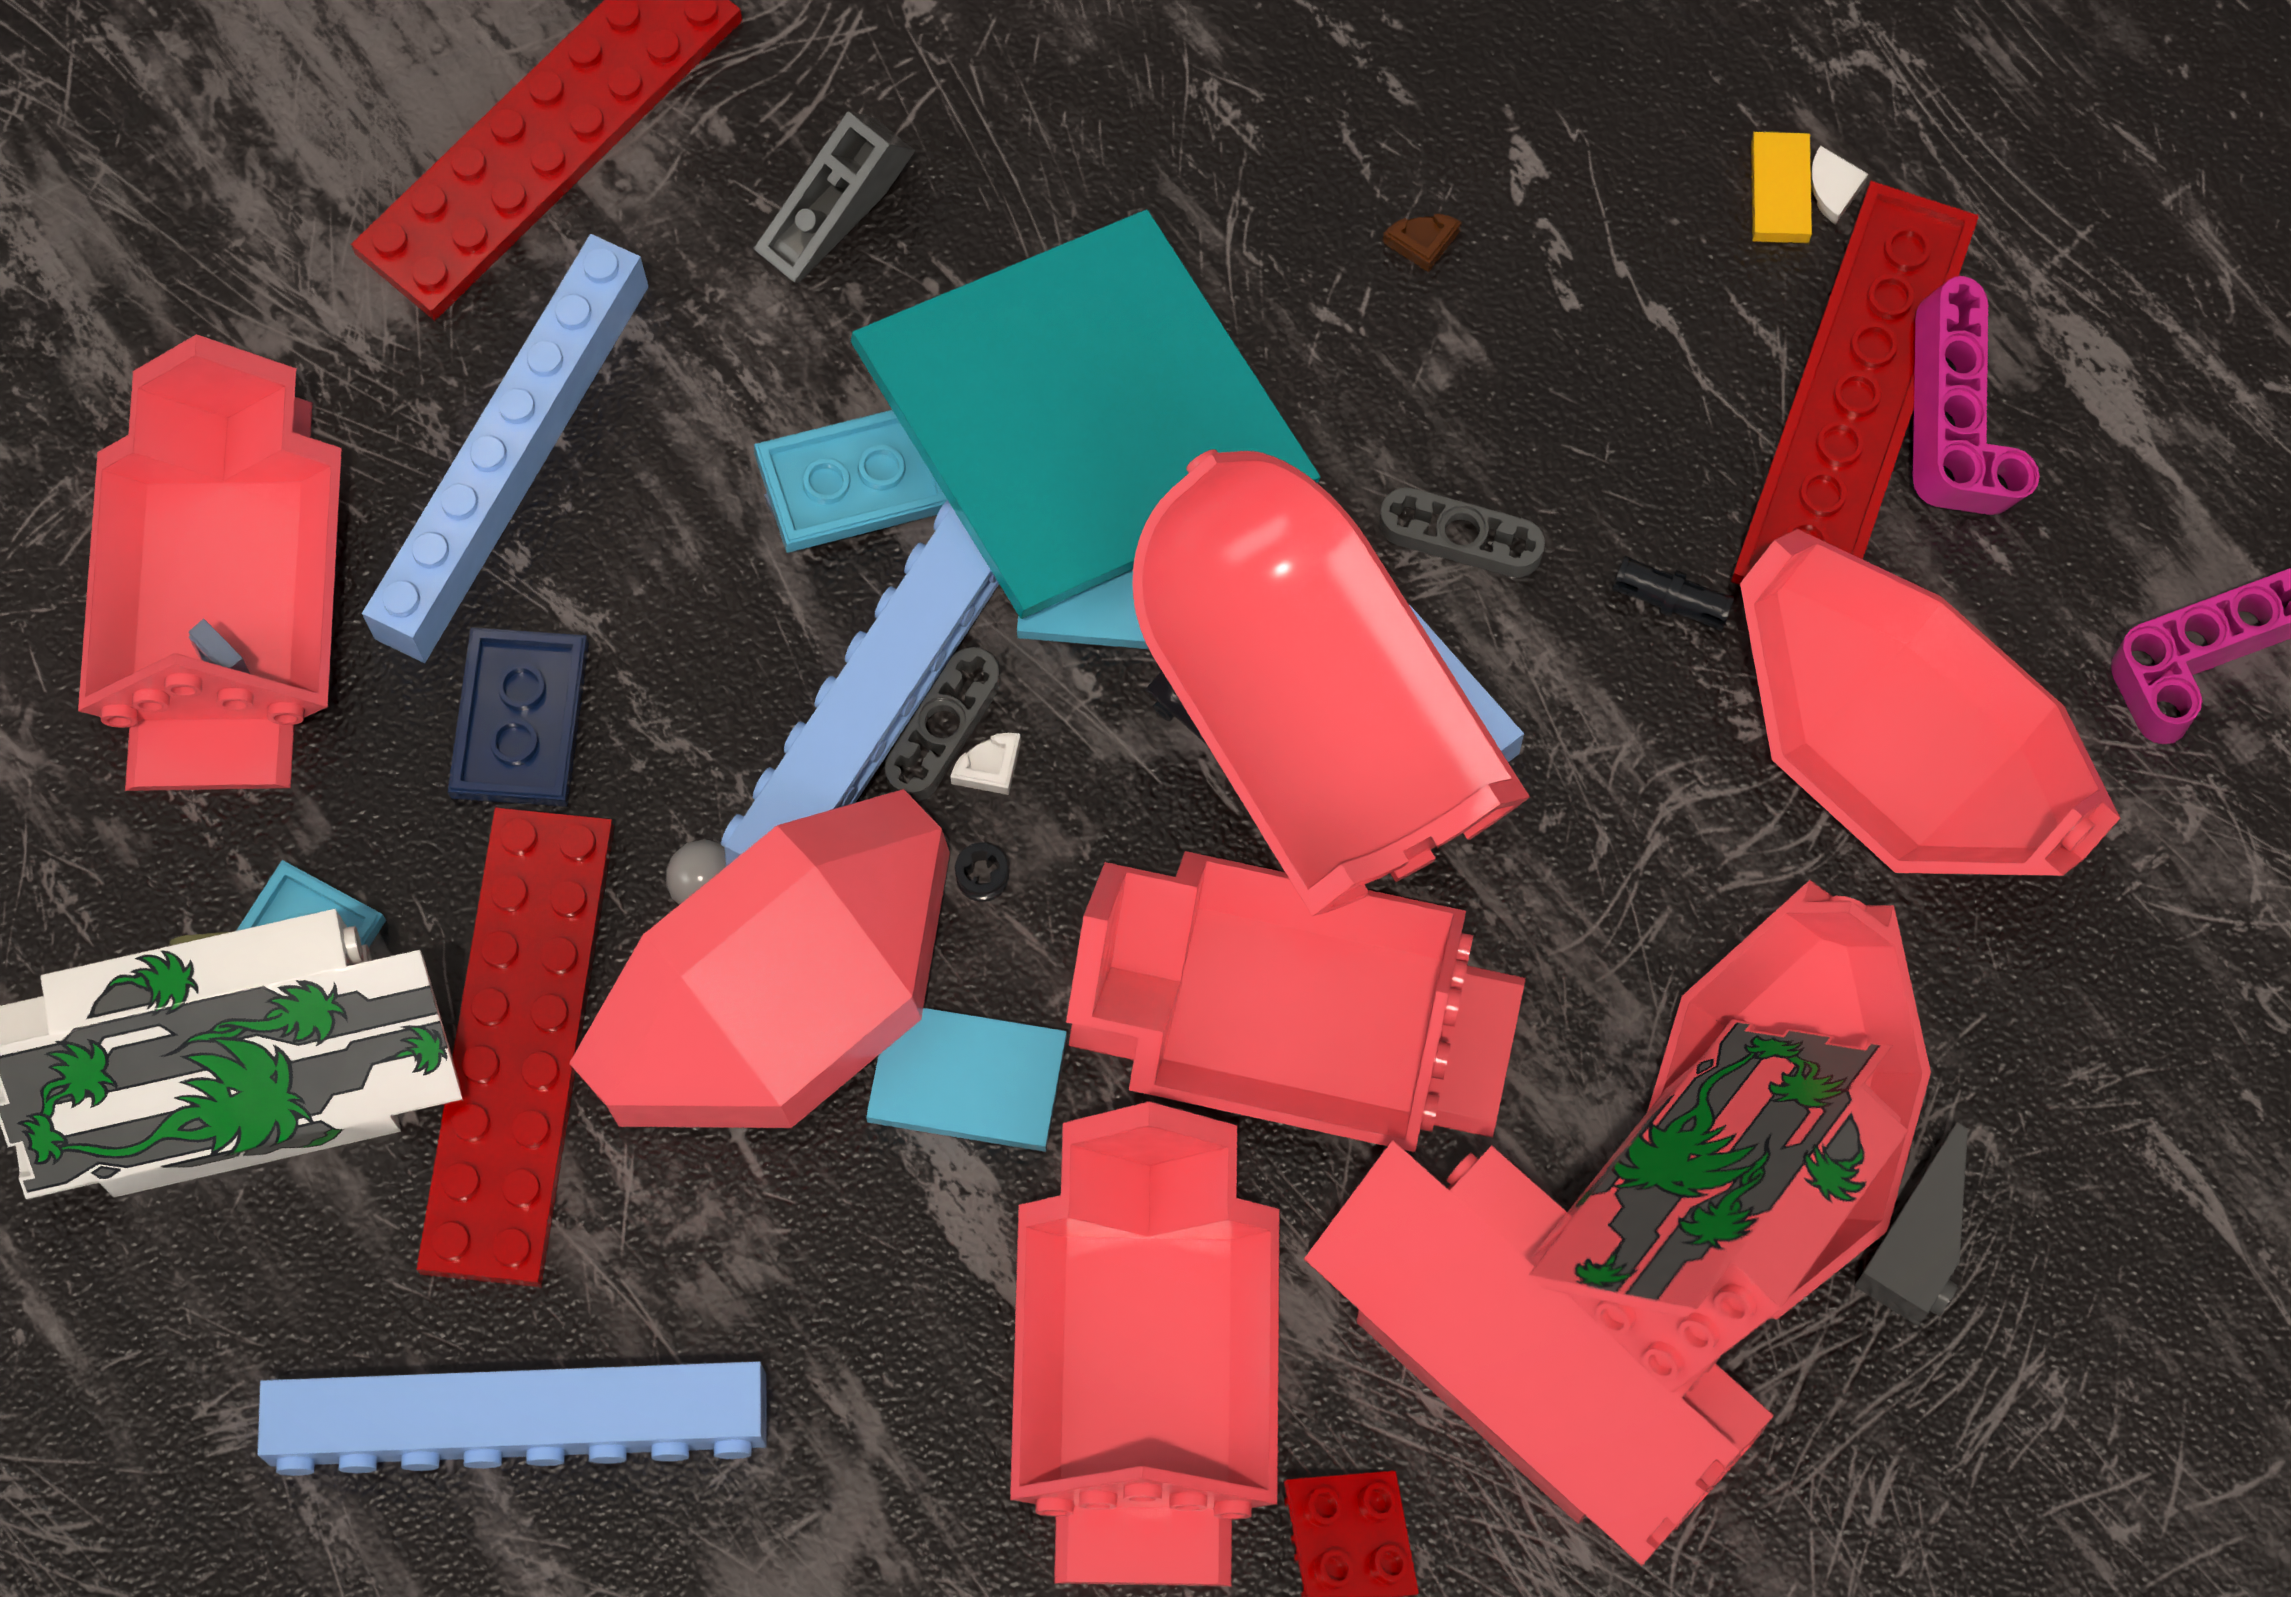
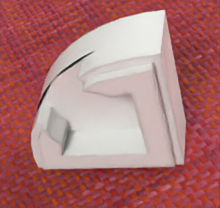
(1834, 183)
(989, 764)

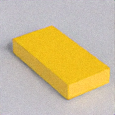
(1781, 187)

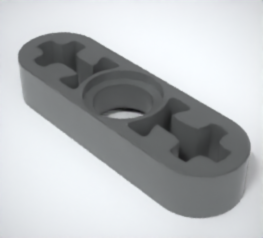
(1472, 554)
(977, 697)

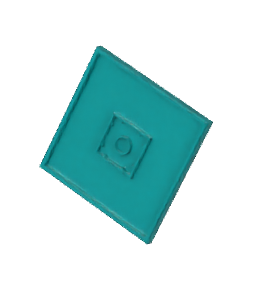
(1070, 403)

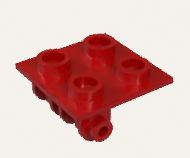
(1351, 1536)

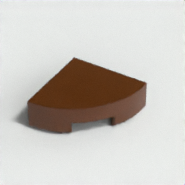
(1422, 238)

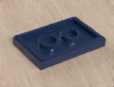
(518, 717)

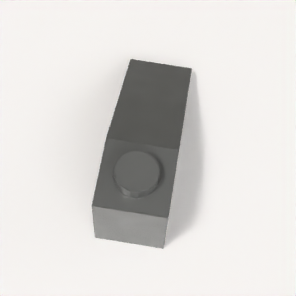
(834, 194)
(1924, 1242)

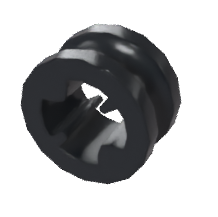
(965, 867)

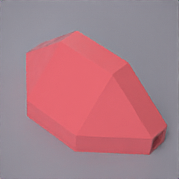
(1914, 721)
(1831, 972)
(775, 974)

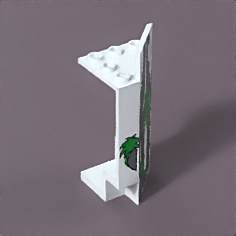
(217, 1057)

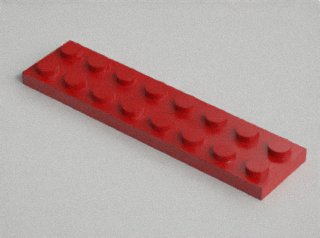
(538, 144)
(1859, 376)
(514, 1048)

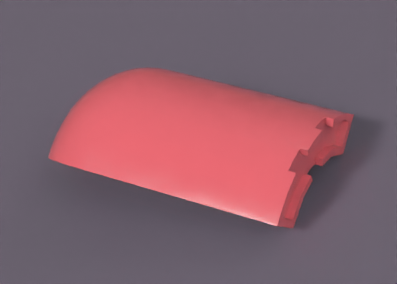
(1311, 678)

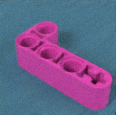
(1955, 326)
(2179, 658)

